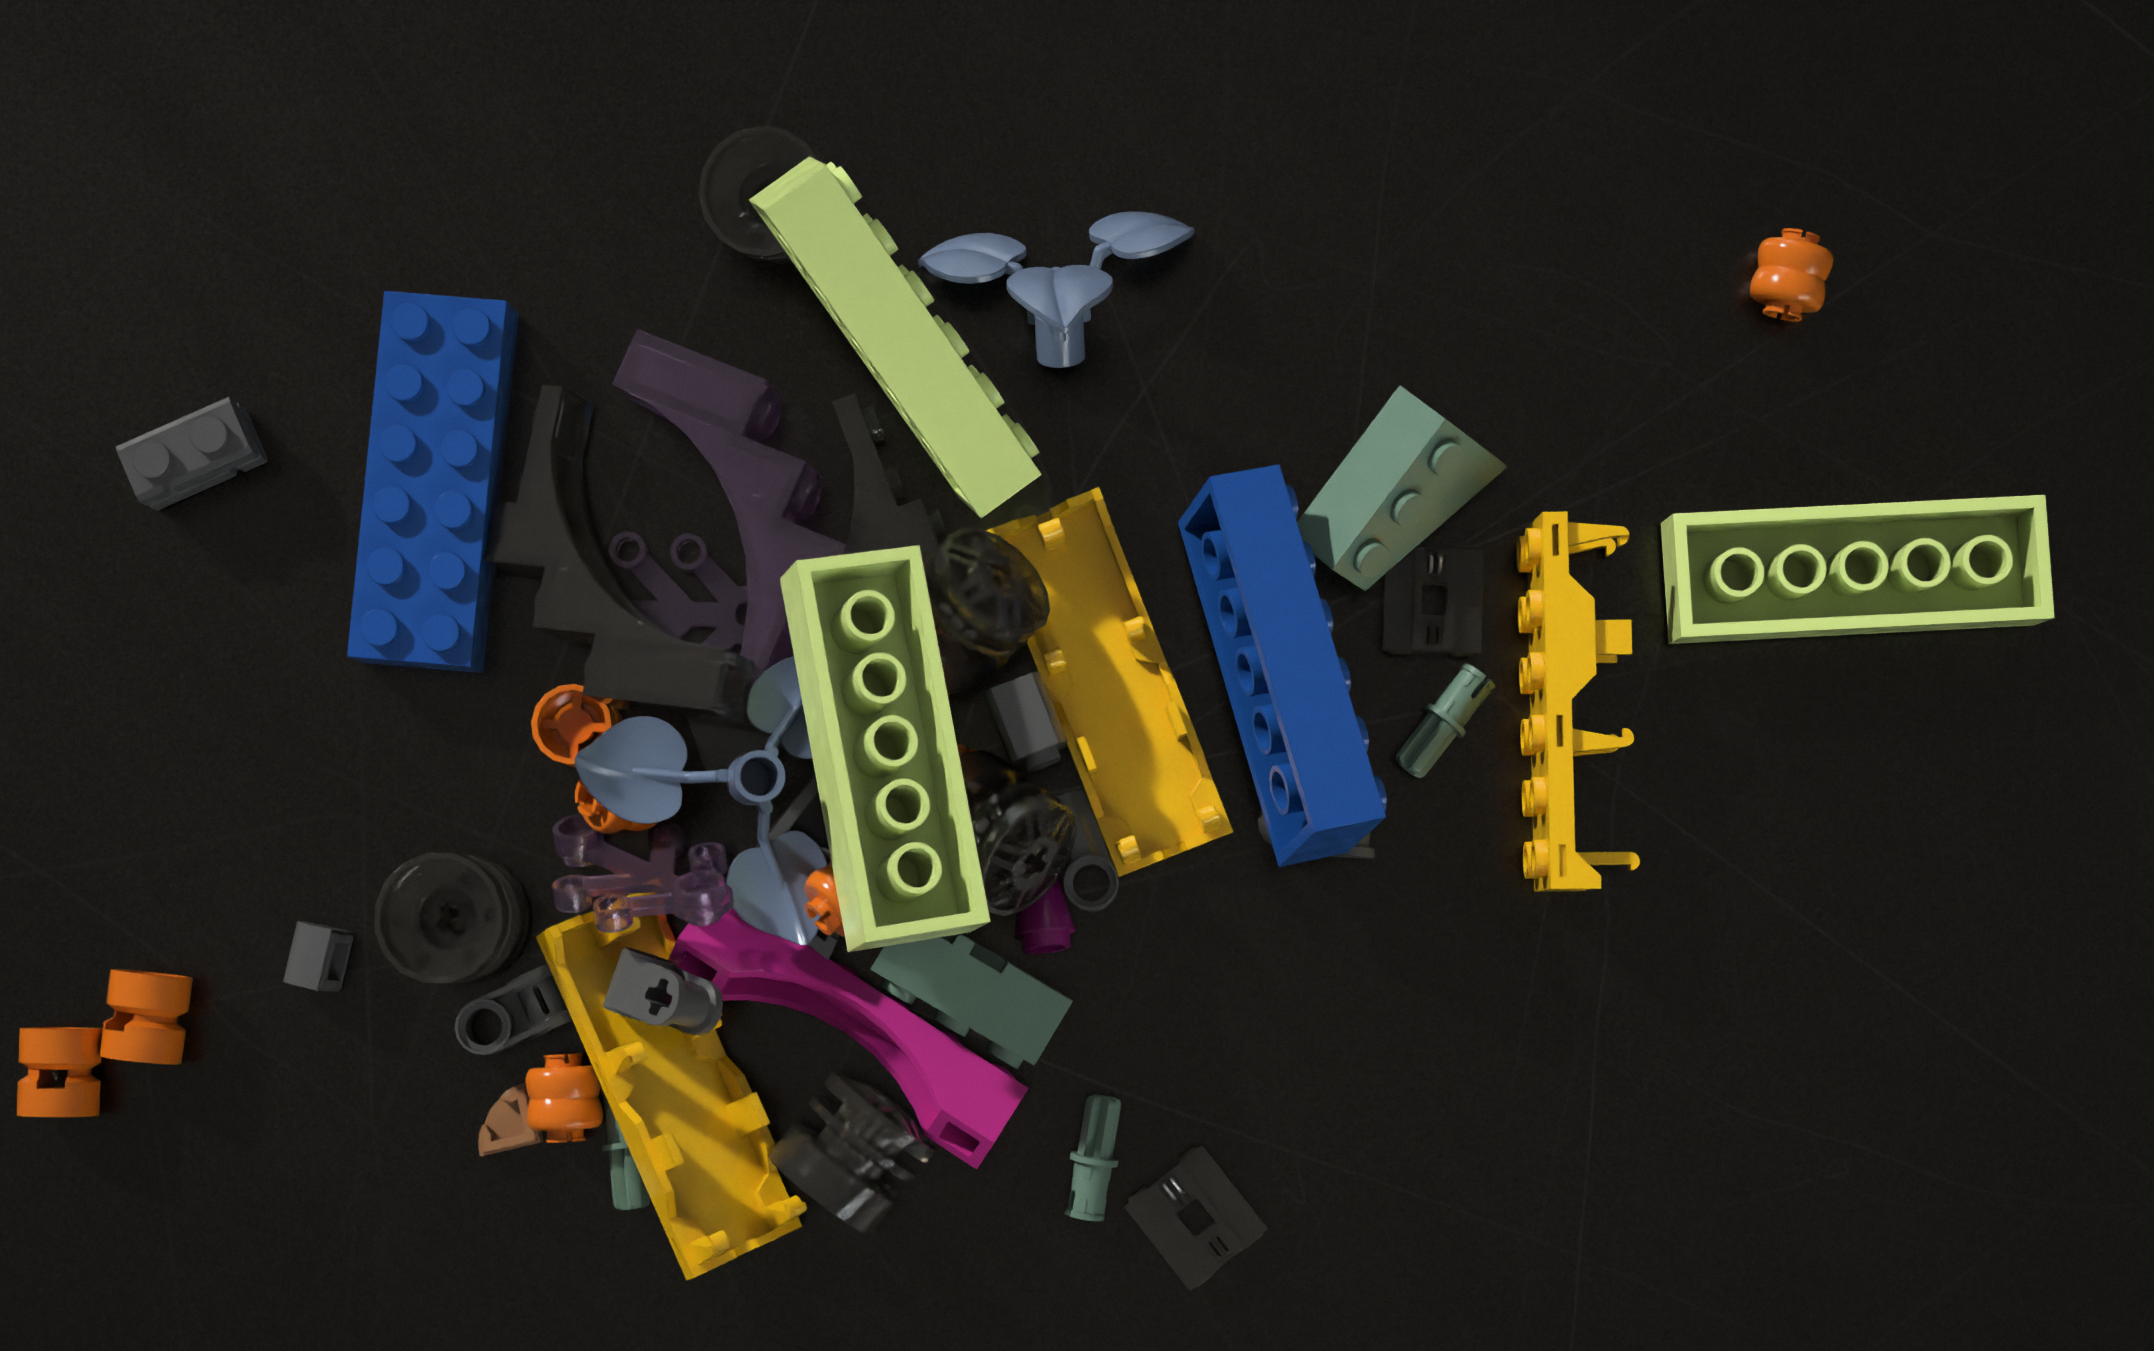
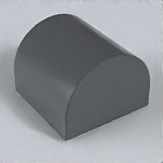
(318, 957)

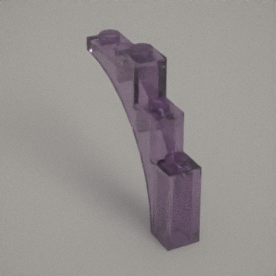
(770, 491)

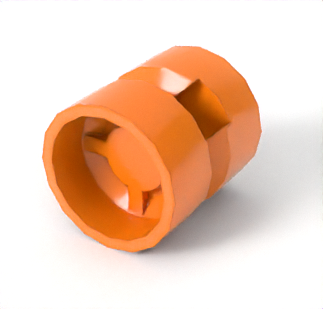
(569, 722)
(145, 1017)
(59, 1049)

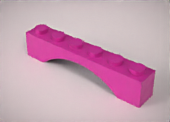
(952, 1090)

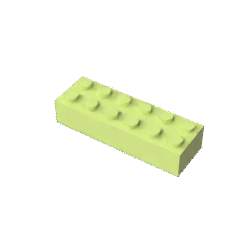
(895, 335)
(1857, 569)
(884, 748)

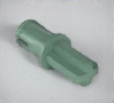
(1444, 721)
(1094, 1158)
(626, 1182)

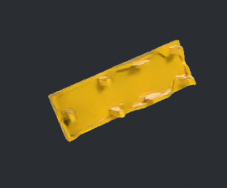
(1560, 662)
(1115, 690)
(677, 1102)

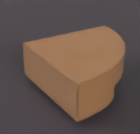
(506, 1123)

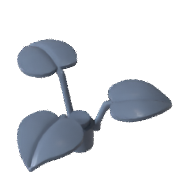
(1056, 297)
(638, 777)

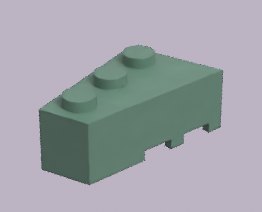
(1394, 490)
(975, 992)

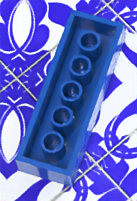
(432, 481)
(1281, 666)

